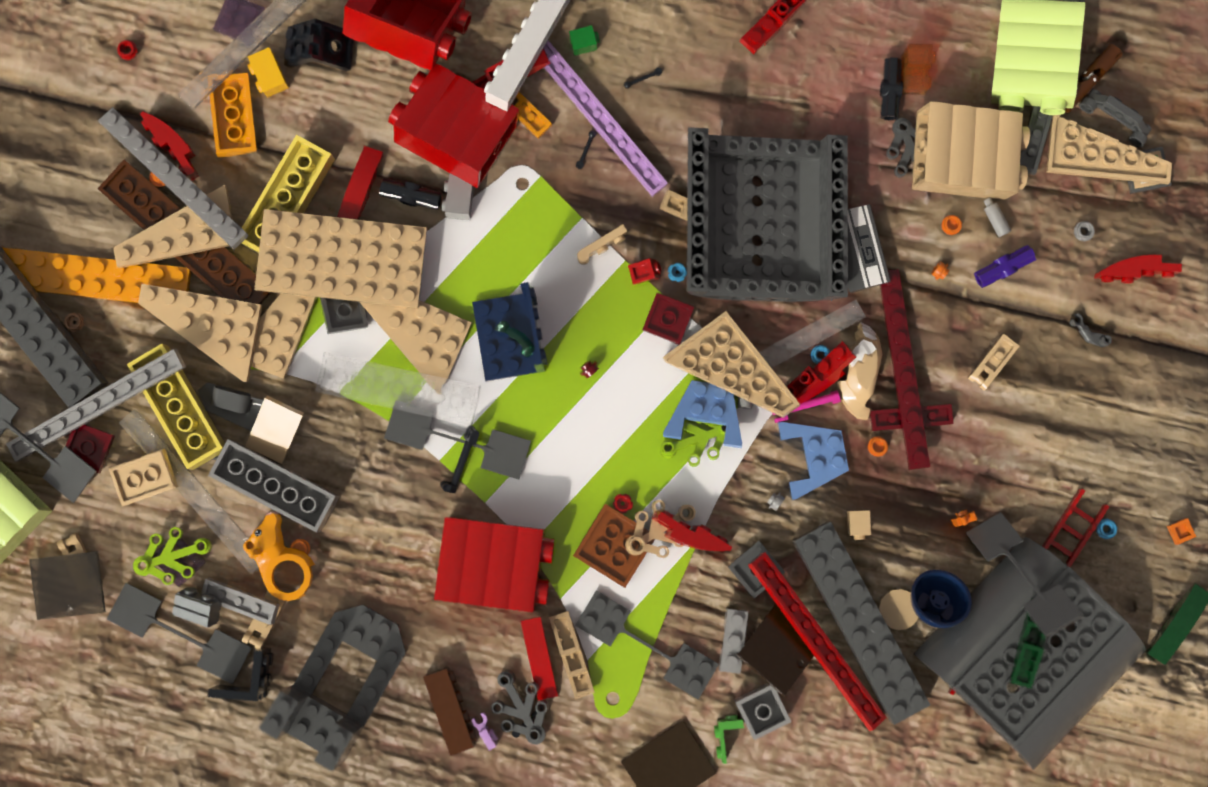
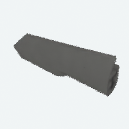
(231, 404)

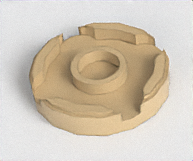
(897, 609)

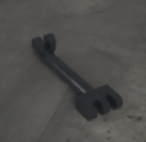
(471, 437)

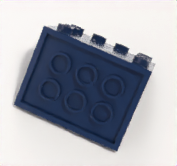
(501, 353)

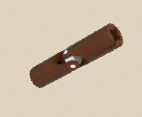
(1100, 66)

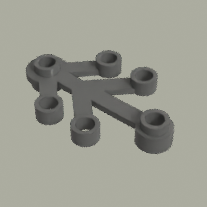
(909, 149)
(522, 709)

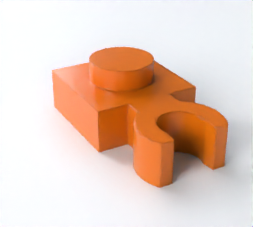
(964, 517)

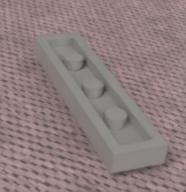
(242, 601)

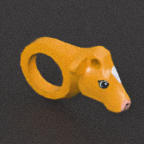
(268, 550)

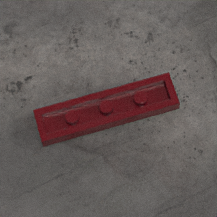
(932, 416)

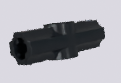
(891, 89)
(410, 194)

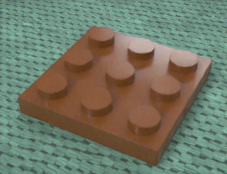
(606, 549)

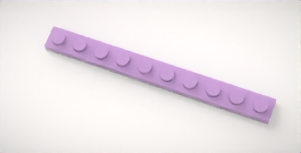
(603, 122)

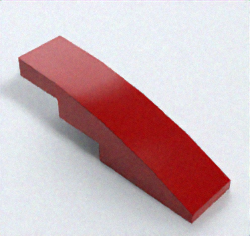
(360, 184)
(539, 657)

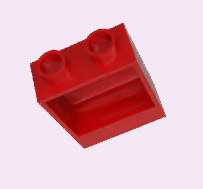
(408, 28)
(452, 124)
(492, 565)

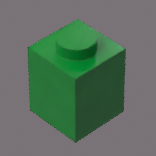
(584, 40)

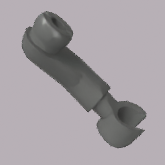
(1088, 335)

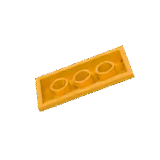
(233, 117)

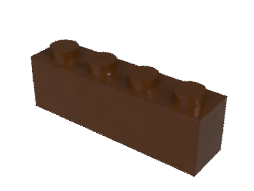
(449, 711)

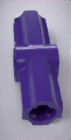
(1005, 266)

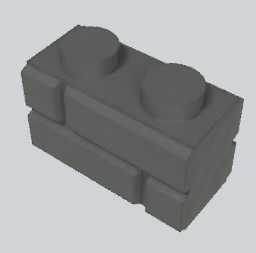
(197, 607)

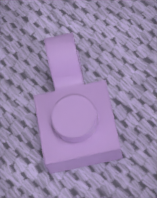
(488, 736)

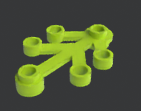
(700, 437)
(168, 557)

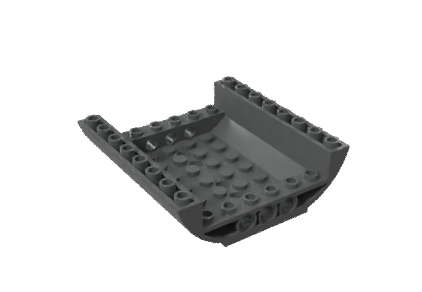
(798, 221)
(1070, 679)

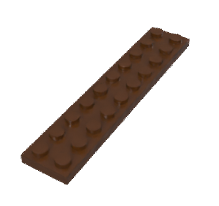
(148, 206)

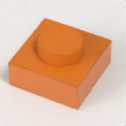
(1181, 531)

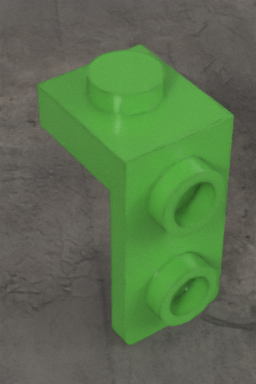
(730, 722)

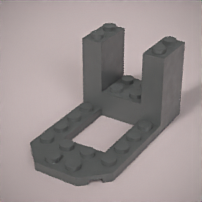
(315, 720)

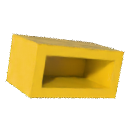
(268, 72)

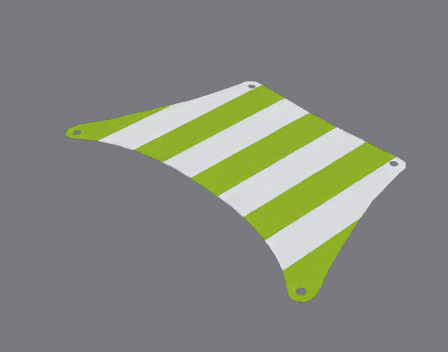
(584, 432)

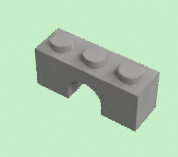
(733, 640)

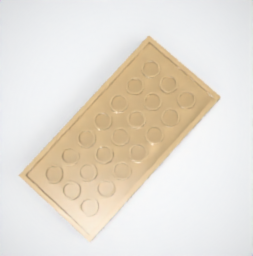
(340, 258)

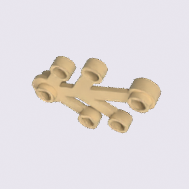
(655, 531)

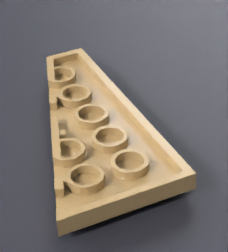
(1094, 154)
(174, 236)

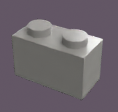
(458, 198)

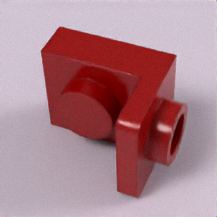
(645, 271)

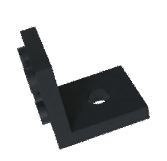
(313, 42)
(259, 680)

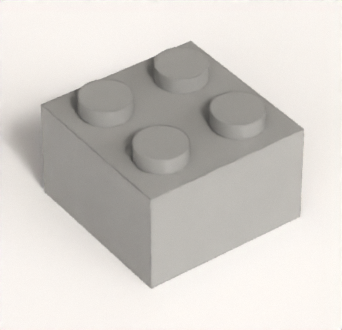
(762, 711)

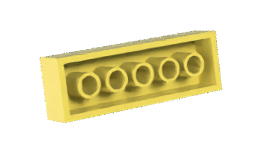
(290, 185)
(181, 414)

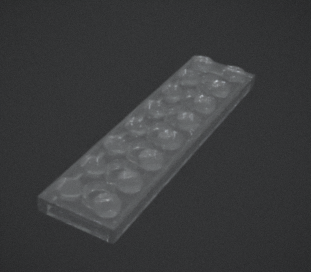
(398, 388)

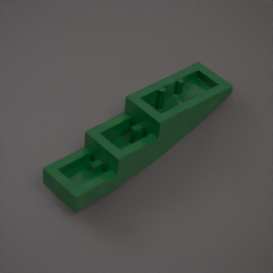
(1179, 624)
(1028, 654)

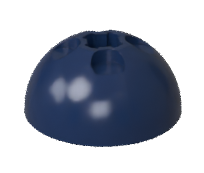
(940, 599)

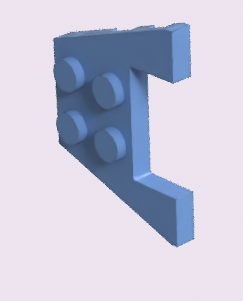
(706, 404)
(823, 455)

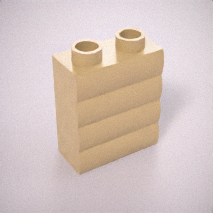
(969, 151)

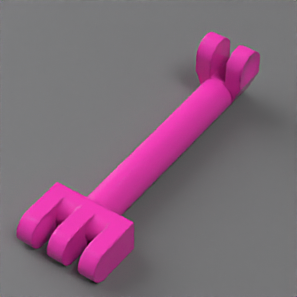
(832, 397)

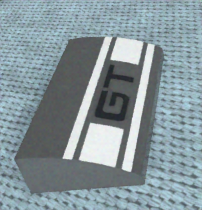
(865, 253)

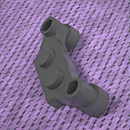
(1116, 109)

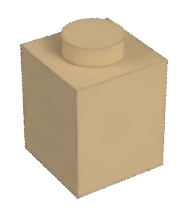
(858, 524)

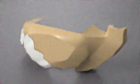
(862, 372)

